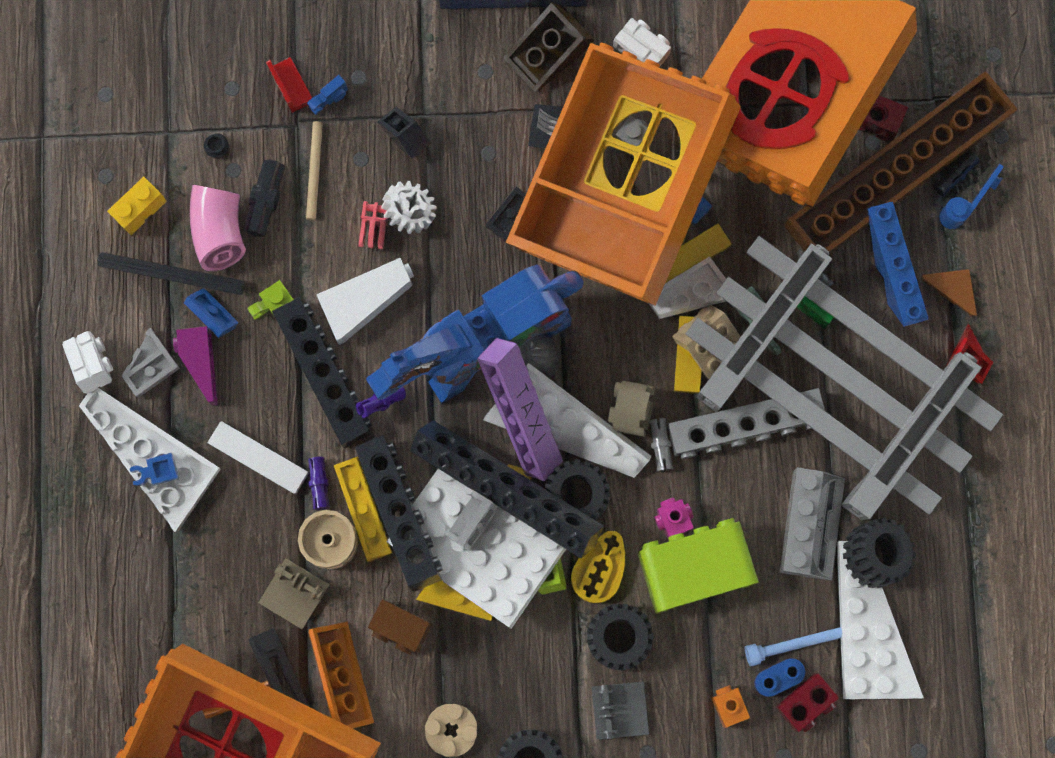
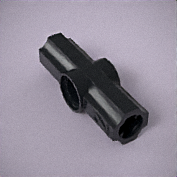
(264, 198)

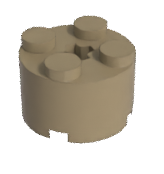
(632, 408)

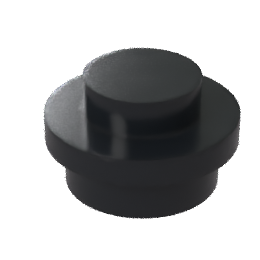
(216, 145)

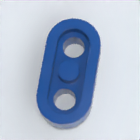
(780, 677)

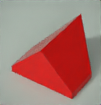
(969, 344)

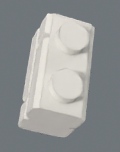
(641, 42)
(87, 361)

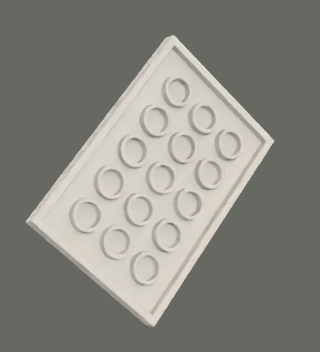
(503, 564)

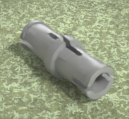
(661, 444)

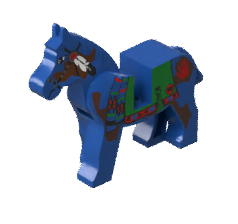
(449, 349)

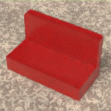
(290, 84)

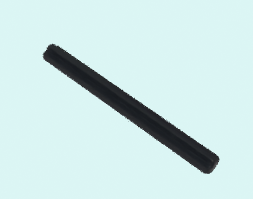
(171, 273)

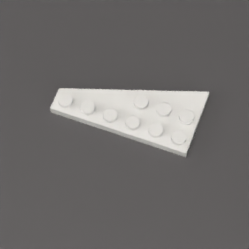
(580, 429)
(138, 439)
(871, 645)

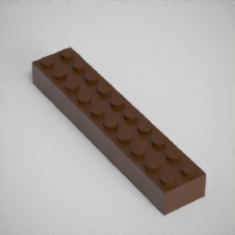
(903, 164)

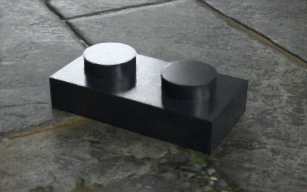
(505, 216)

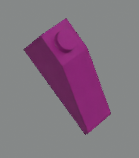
(196, 352)

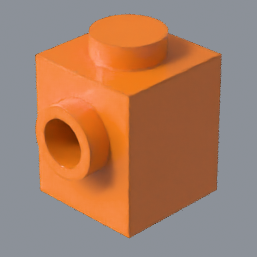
(730, 706)

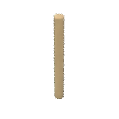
(314, 170)

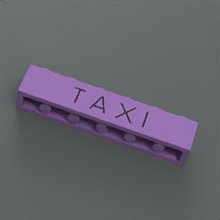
(520, 408)

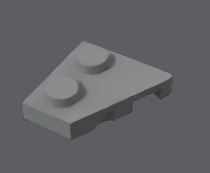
(149, 365)

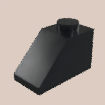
(404, 132)

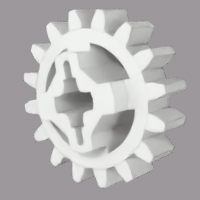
(417, 215)

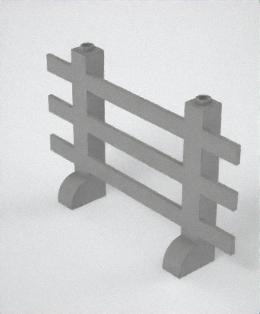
(916, 428)

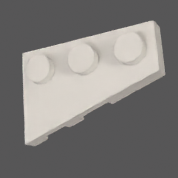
(691, 290)

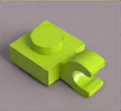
(272, 298)

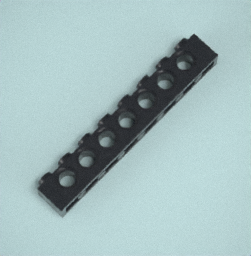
(507, 488)

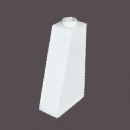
(364, 297)

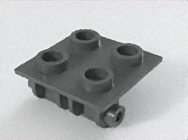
(620, 710)

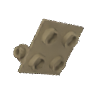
(293, 593)

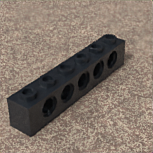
(288, 317)
(371, 456)

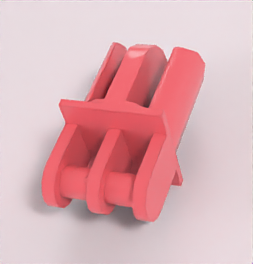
(373, 222)

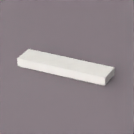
(258, 457)

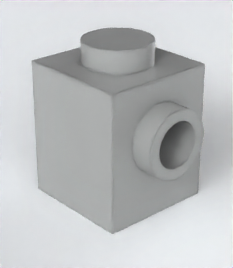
(632, 131)

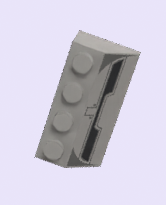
(812, 524)

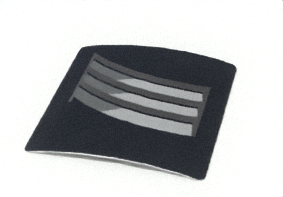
(543, 124)

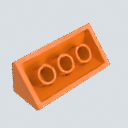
(341, 675)

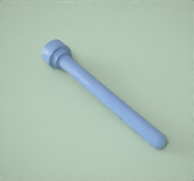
(756, 654)

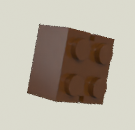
(399, 626)

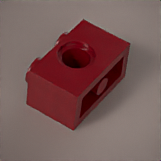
(892, 117)

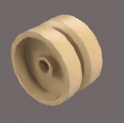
(327, 524)

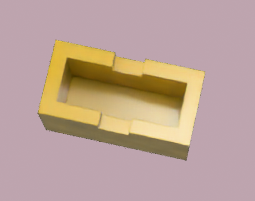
(137, 205)

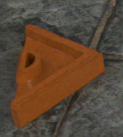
(955, 287)

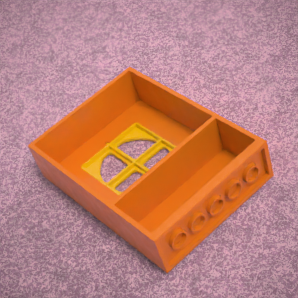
(605, 231)

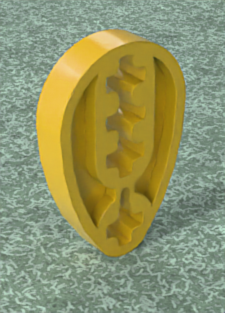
(611, 578)

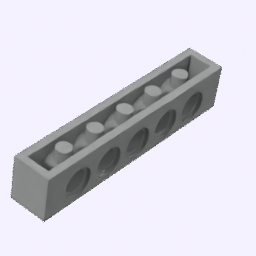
(680, 431)

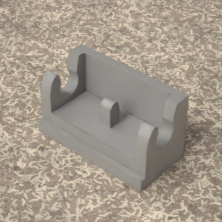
(472, 521)

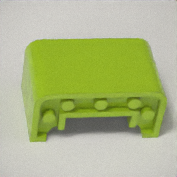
(697, 565)

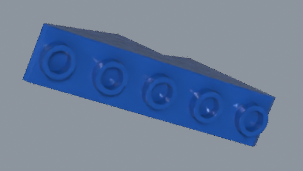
(895, 265)

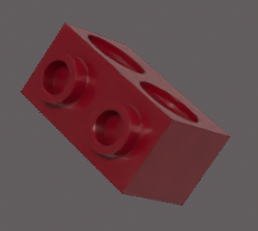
(803, 697)

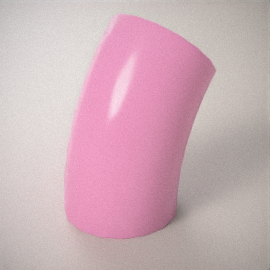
(215, 227)

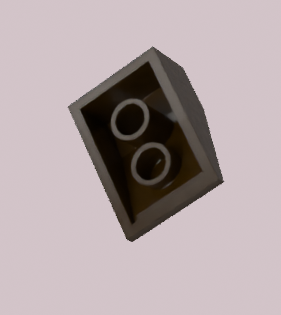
(548, 47)

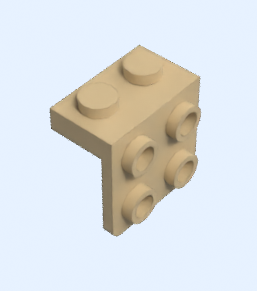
(718, 321)

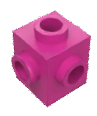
(670, 526)

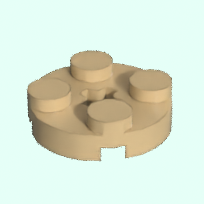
(436, 727)

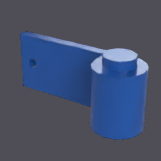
(959, 209)

